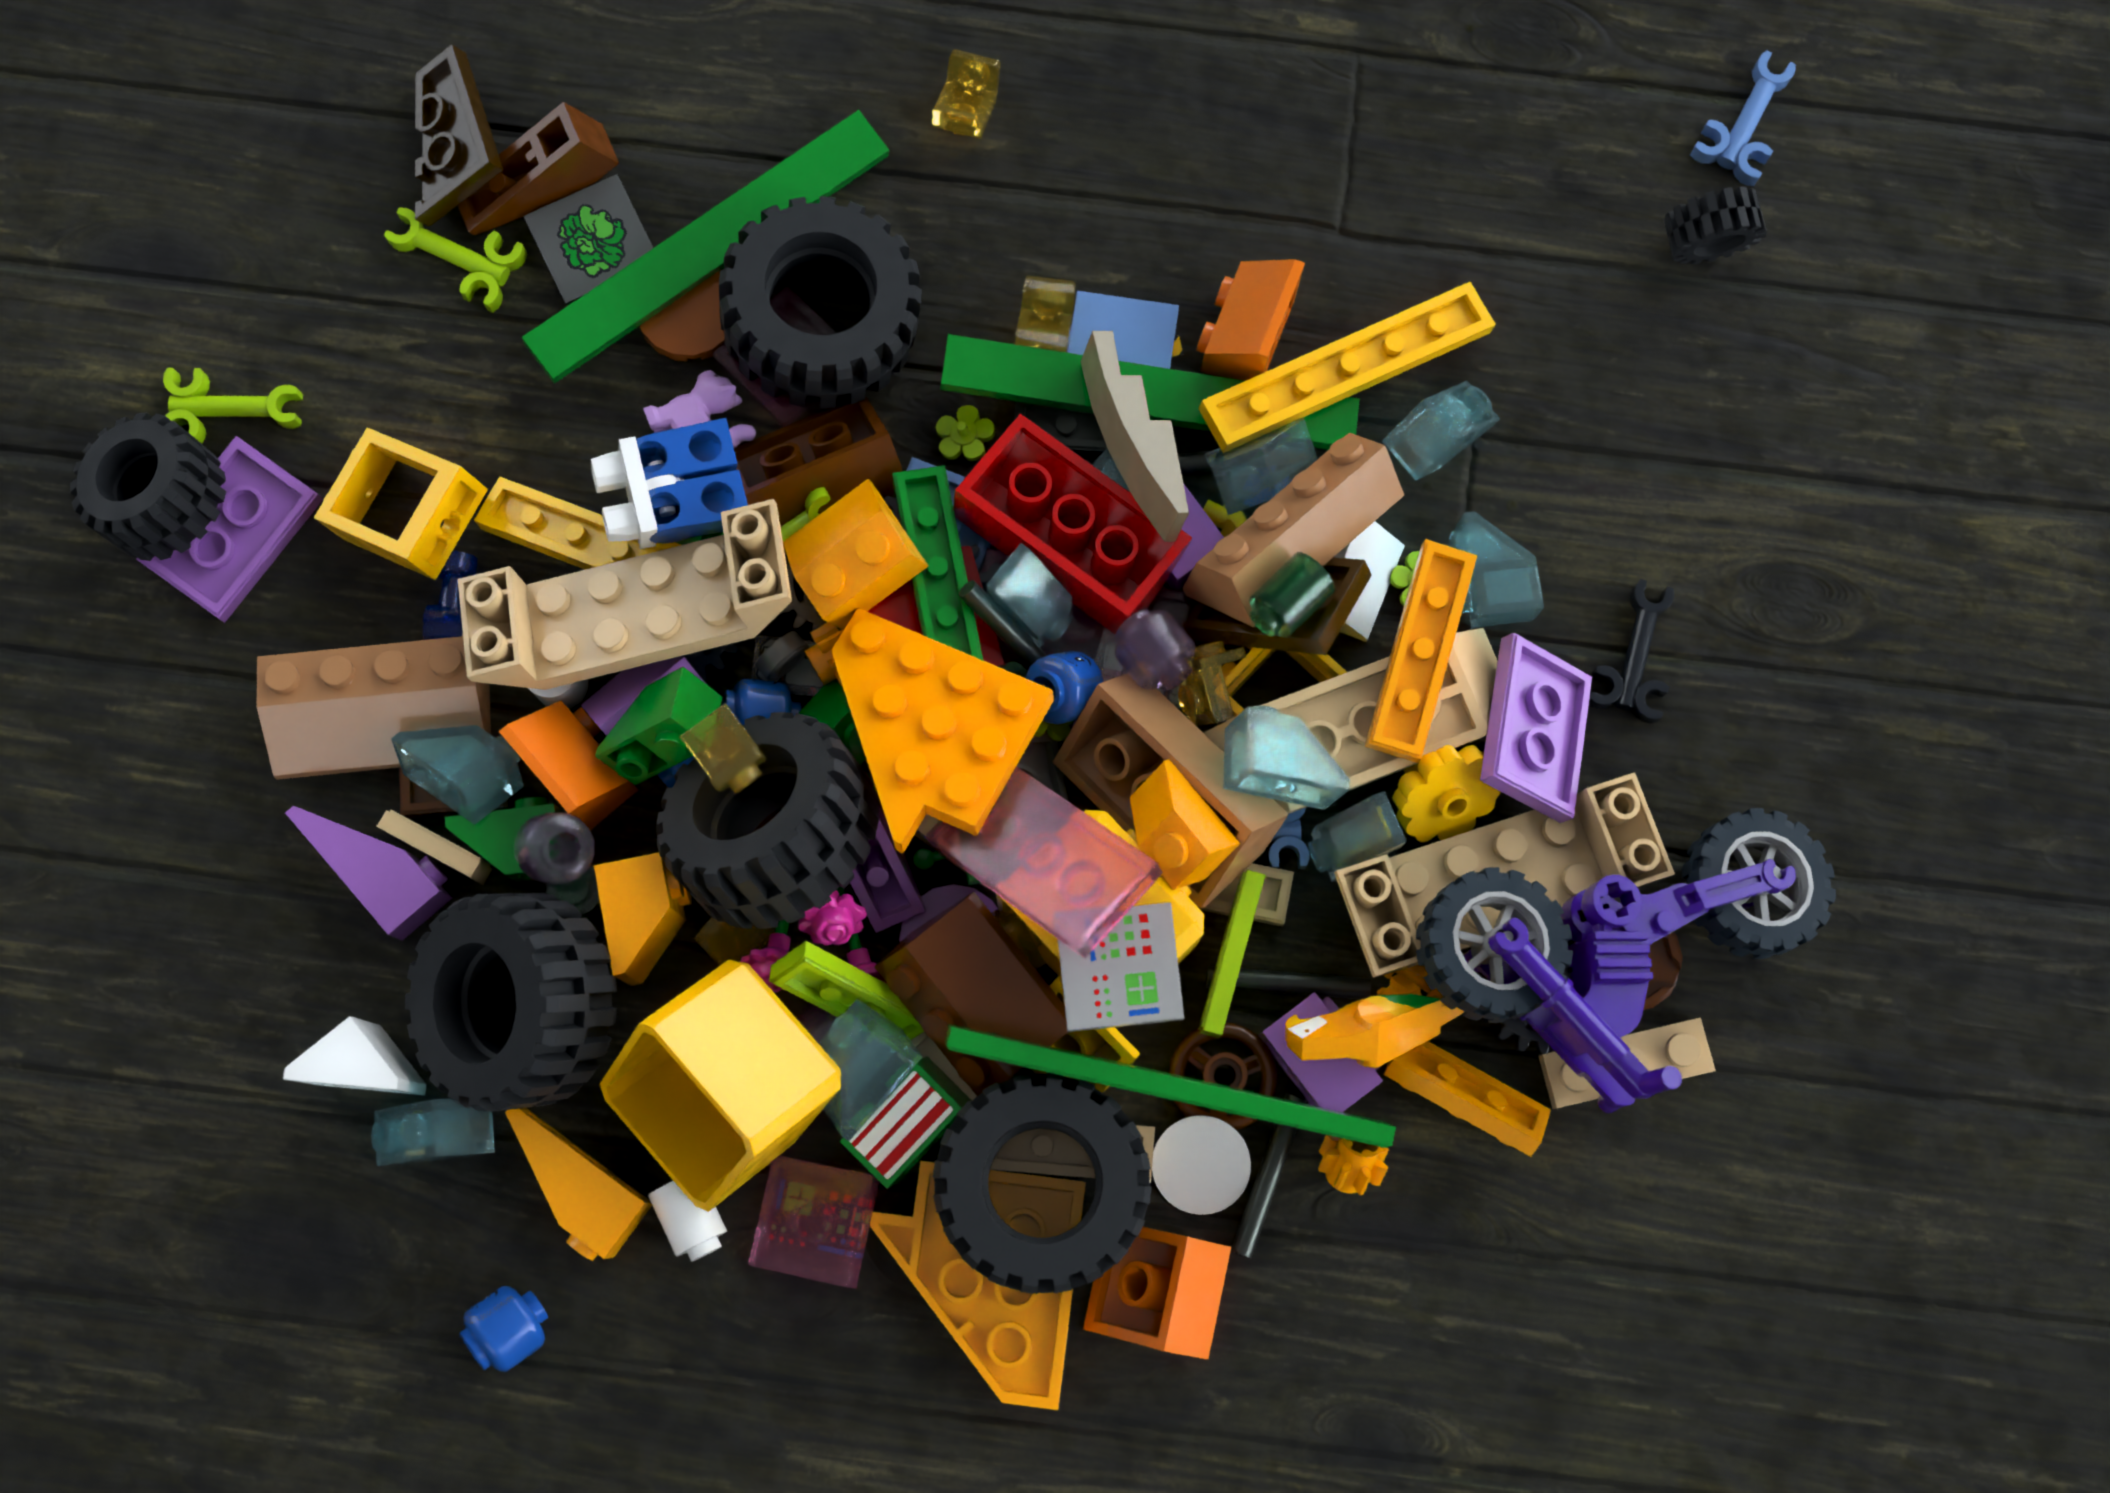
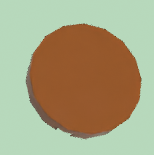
(689, 325)

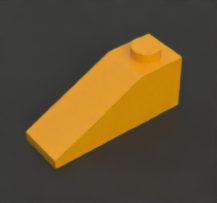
(581, 1192)

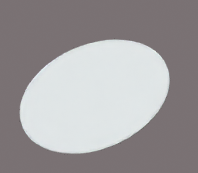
(1201, 1165)

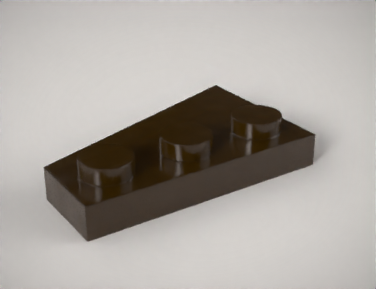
(455, 136)

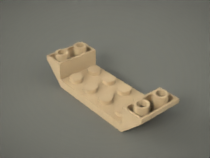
(627, 609)
(1343, 709)
(1607, 837)

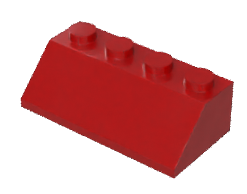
(1071, 519)

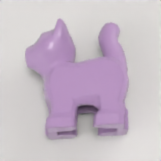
(709, 396)

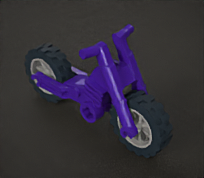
(1611, 949)

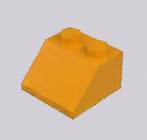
(852, 555)
(640, 913)

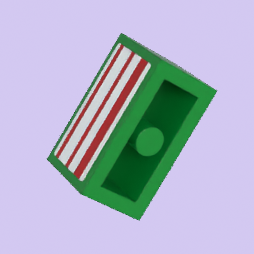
(907, 1123)

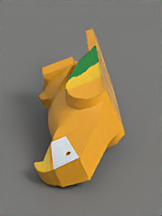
(1371, 1028)

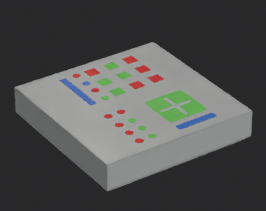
(1127, 975)

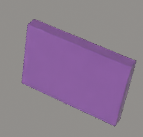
(254, 525)
(1536, 728)

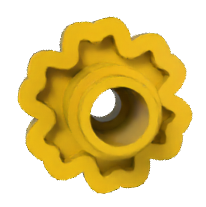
(1443, 794)

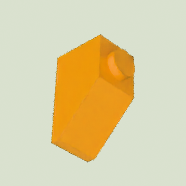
(1179, 828)

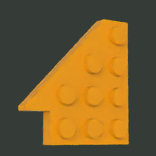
(933, 723)
(1005, 1333)

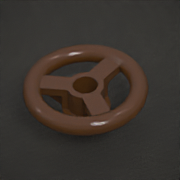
(1261, 1061)

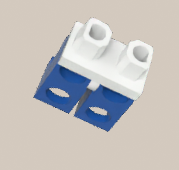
(672, 482)

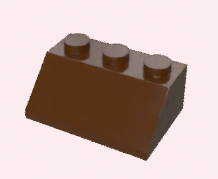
(824, 450)
(972, 976)

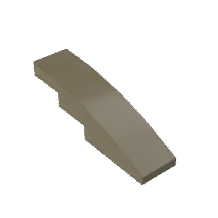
(1139, 446)

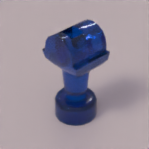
(445, 618)

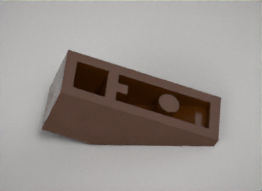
(541, 167)

